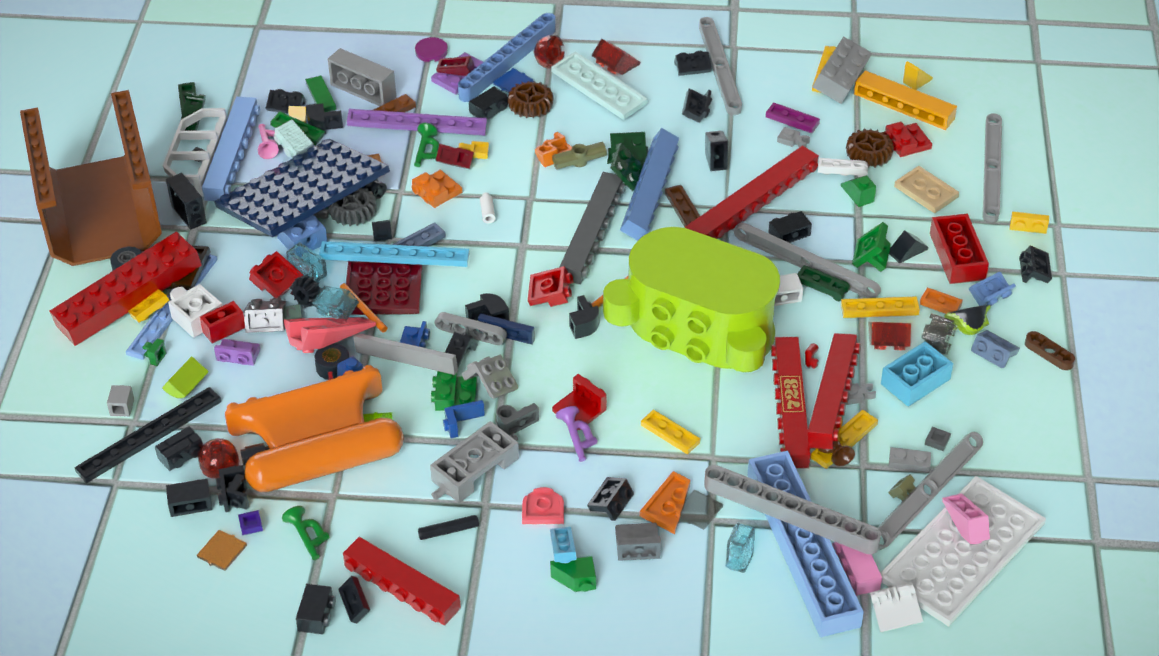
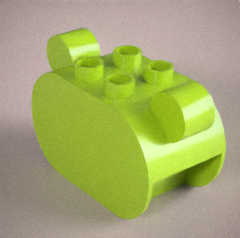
(697, 298)

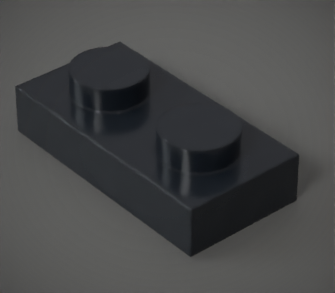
(354, 599)

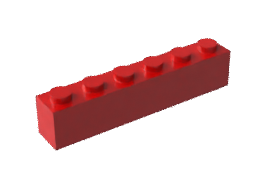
(401, 581)

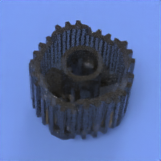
(939, 333)

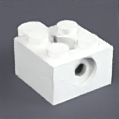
(189, 305)

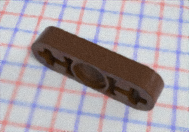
(1060, 358)

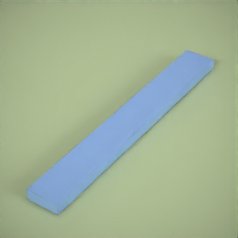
(160, 320)

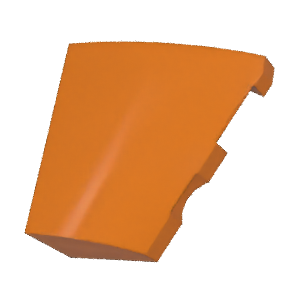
(551, 147)

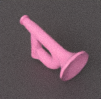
(268, 148)

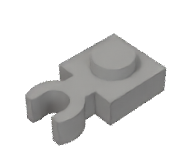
(792, 137)
(858, 393)

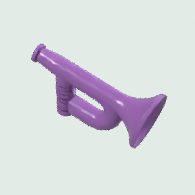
(568, 416)

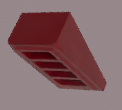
(456, 65)

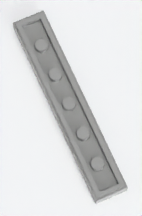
(406, 353)

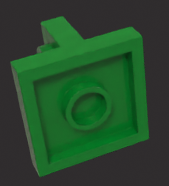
(873, 248)

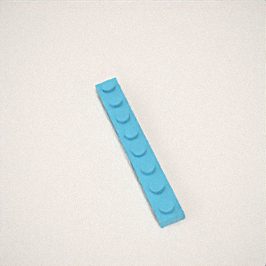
(394, 254)

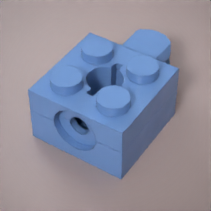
(308, 232)

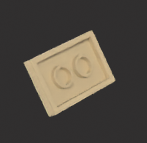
(926, 189)

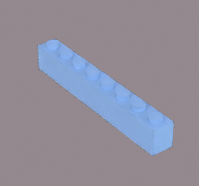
(231, 148)

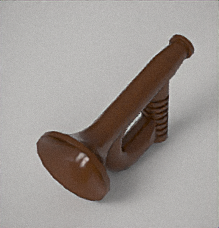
(841, 454)

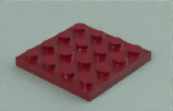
(386, 286)

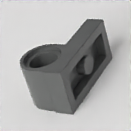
(513, 421)

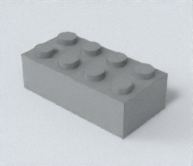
(842, 70)
(361, 77)

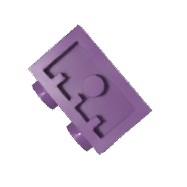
(237, 352)

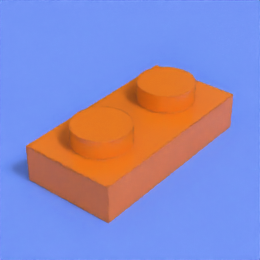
(940, 301)

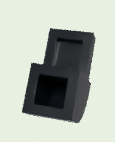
(323, 120)
(488, 305)
(585, 319)

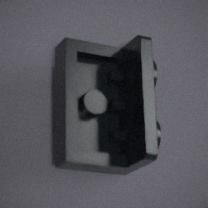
(696, 105)

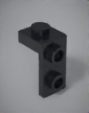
(459, 344)
(227, 475)

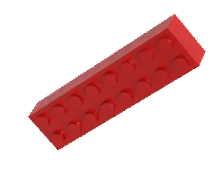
(125, 288)

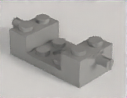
(457, 471)

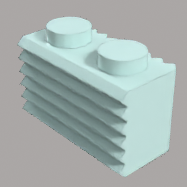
(292, 139)

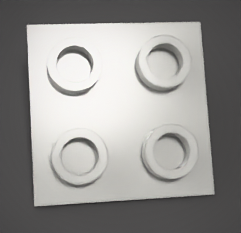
(896, 607)

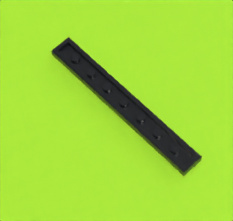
(147, 435)

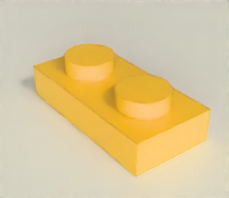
(1029, 222)
(148, 306)

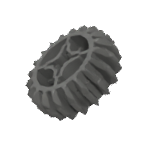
(354, 208)

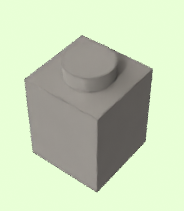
(120, 400)

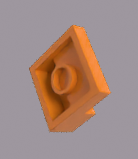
(435, 188)

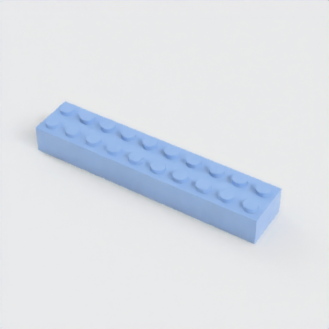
(809, 555)

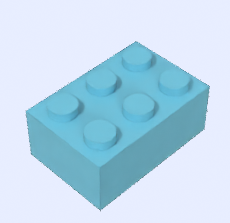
(916, 373)

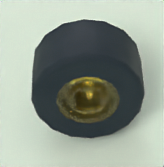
(328, 358)

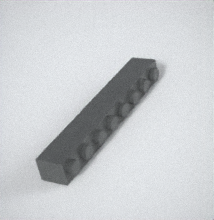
(592, 226)

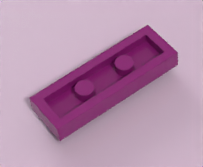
(792, 117)

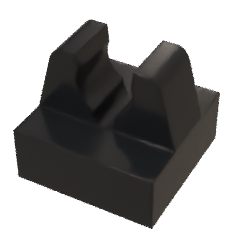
(382, 230)

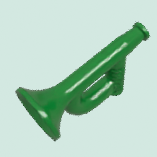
(427, 132)
(294, 516)

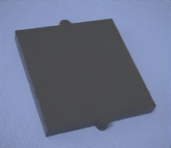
(700, 509)

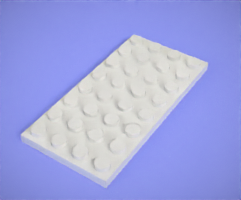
(951, 570)

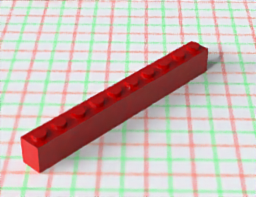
(756, 194)

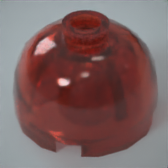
(548, 51)
(215, 455)

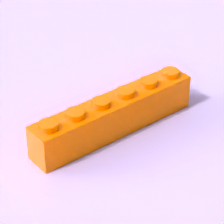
(905, 100)

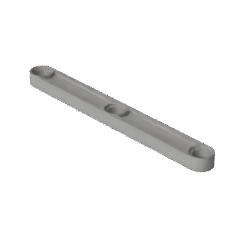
(722, 73)
(992, 176)
(795, 255)
(936, 480)

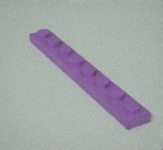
(410, 121)

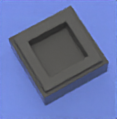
(937, 439)

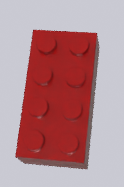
(959, 248)

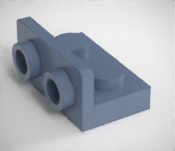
(994, 348)

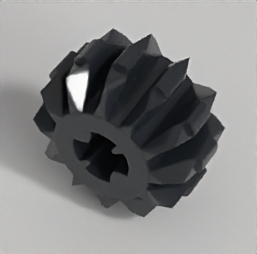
(305, 290)

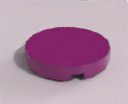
(431, 49)

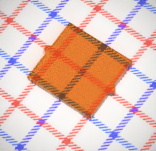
(221, 550)

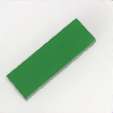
(320, 93)
(311, 132)

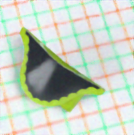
(971, 319)

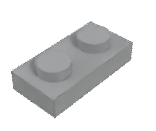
(909, 459)

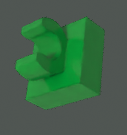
(155, 351)

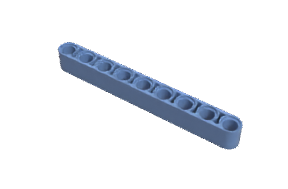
(505, 57)

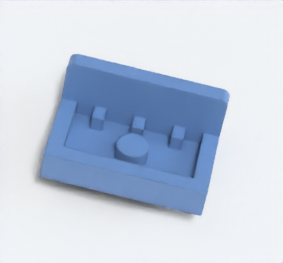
(991, 289)

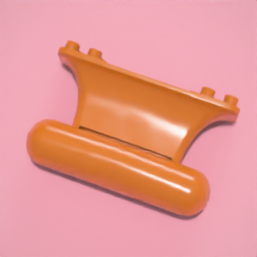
(314, 430)

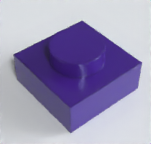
(250, 522)

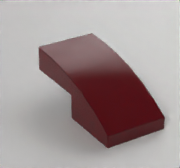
(454, 156)

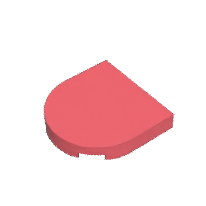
(543, 507)

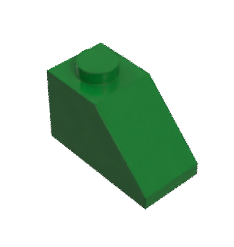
(860, 190)
(575, 575)

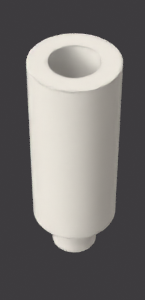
(487, 208)

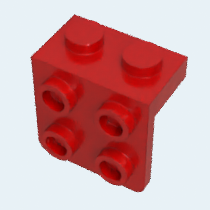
(587, 397)

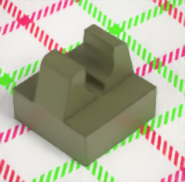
(902, 487)

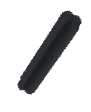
(448, 527)

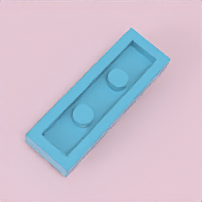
(563, 544)

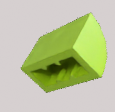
(185, 379)

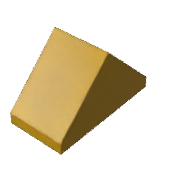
(915, 77)

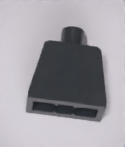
(716, 144)

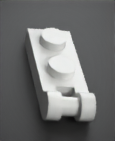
(842, 167)

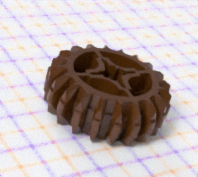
(530, 99)
(870, 147)

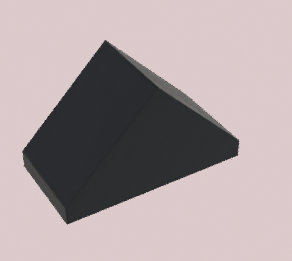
(907, 247)

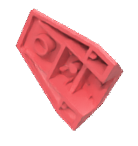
(318, 333)

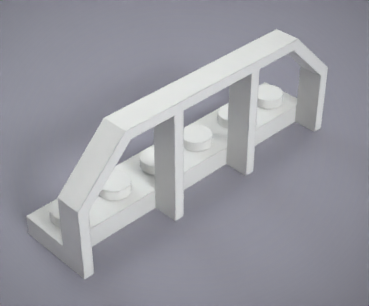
(206, 156)

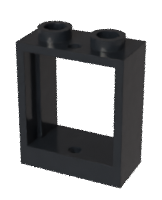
(187, 201)

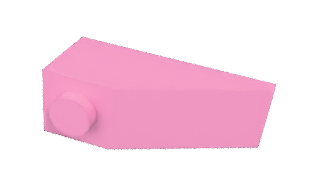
(968, 518)

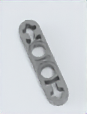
(491, 333)

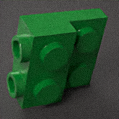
(452, 390)

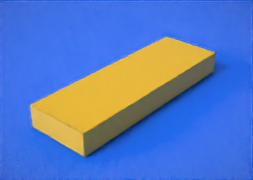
(670, 431)

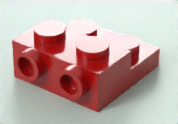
(907, 138)
(274, 275)
(550, 287)

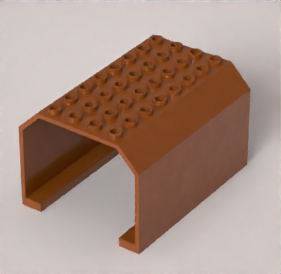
(98, 204)

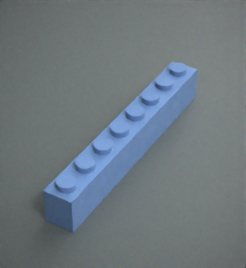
(649, 186)

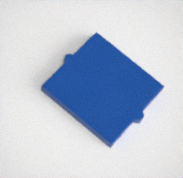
(510, 79)

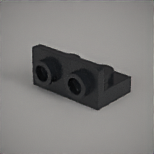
(692, 63)
(280, 100)
(1035, 264)
(611, 497)

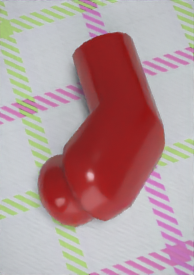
(810, 361)

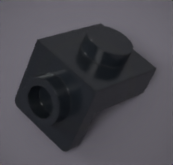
(236, 492)

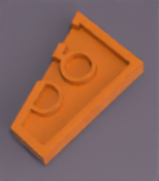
(667, 502)

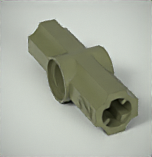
(579, 155)

